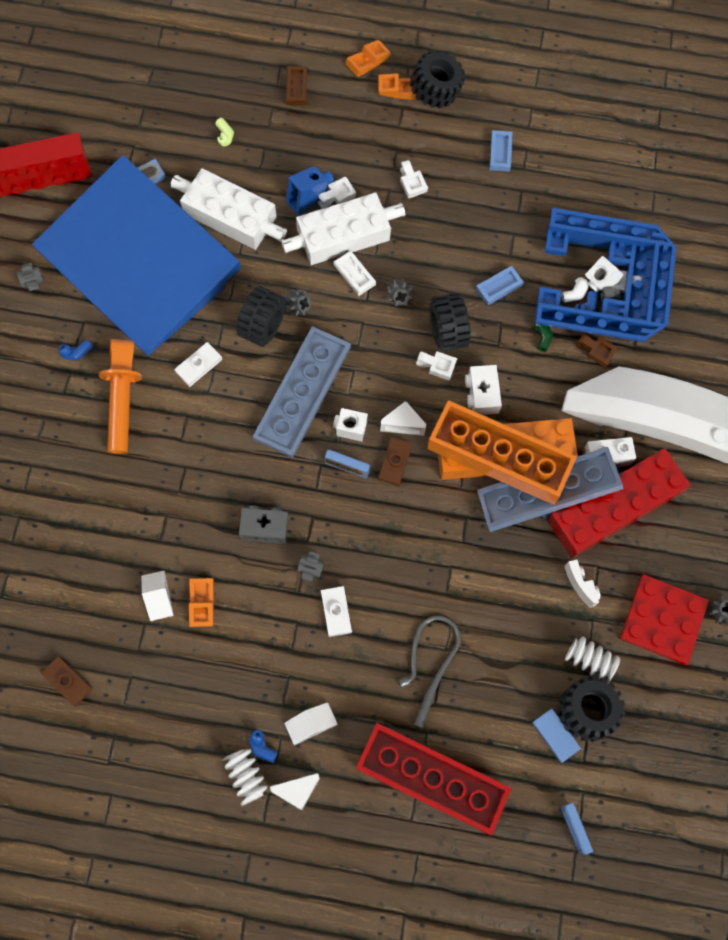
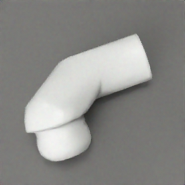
(578, 291)

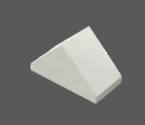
(403, 421)
(156, 596)
(310, 723)
(297, 791)

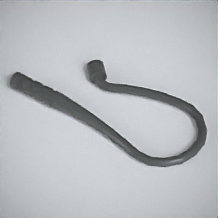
(405, 681)

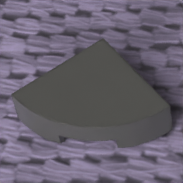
(610, 293)

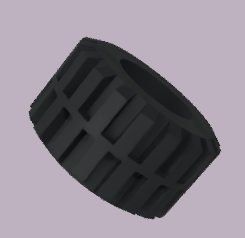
(433, 67)
(260, 316)
(450, 322)
(607, 700)

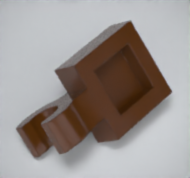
(600, 350)

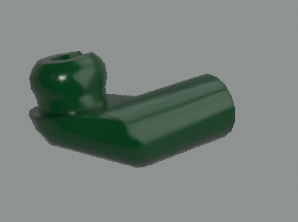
(546, 336)

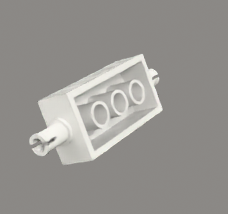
(228, 208)
(343, 228)

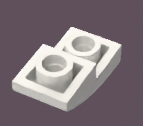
(586, 590)

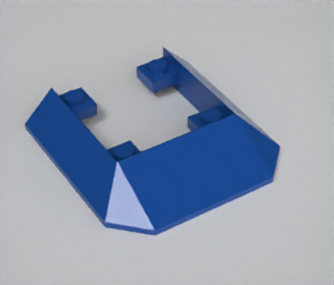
(631, 244)

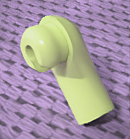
(226, 132)

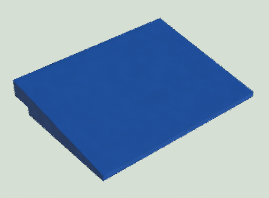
(137, 256)

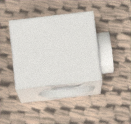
(601, 267)
(354, 433)

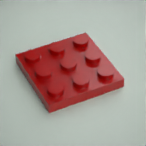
(664, 619)

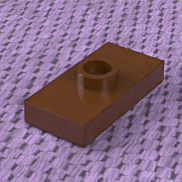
(296, 85)
(395, 461)
(66, 681)

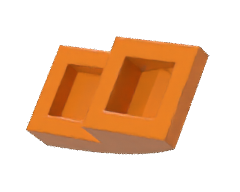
(370, 57)
(393, 87)
(201, 602)

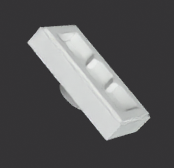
(354, 273)
(198, 364)
(336, 611)

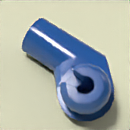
(591, 303)
(75, 353)
(259, 746)

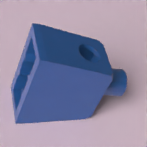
(305, 187)

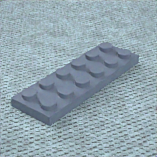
(301, 392)
(590, 478)

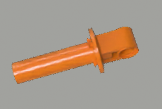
(120, 379)

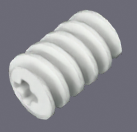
(593, 658)
(245, 776)

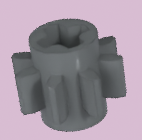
(30, 277)
(394, 290)
(297, 302)
(310, 566)
(717, 612)

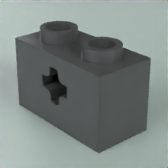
(273, 532)

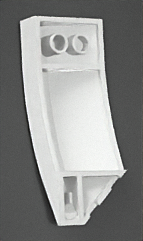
(654, 408)

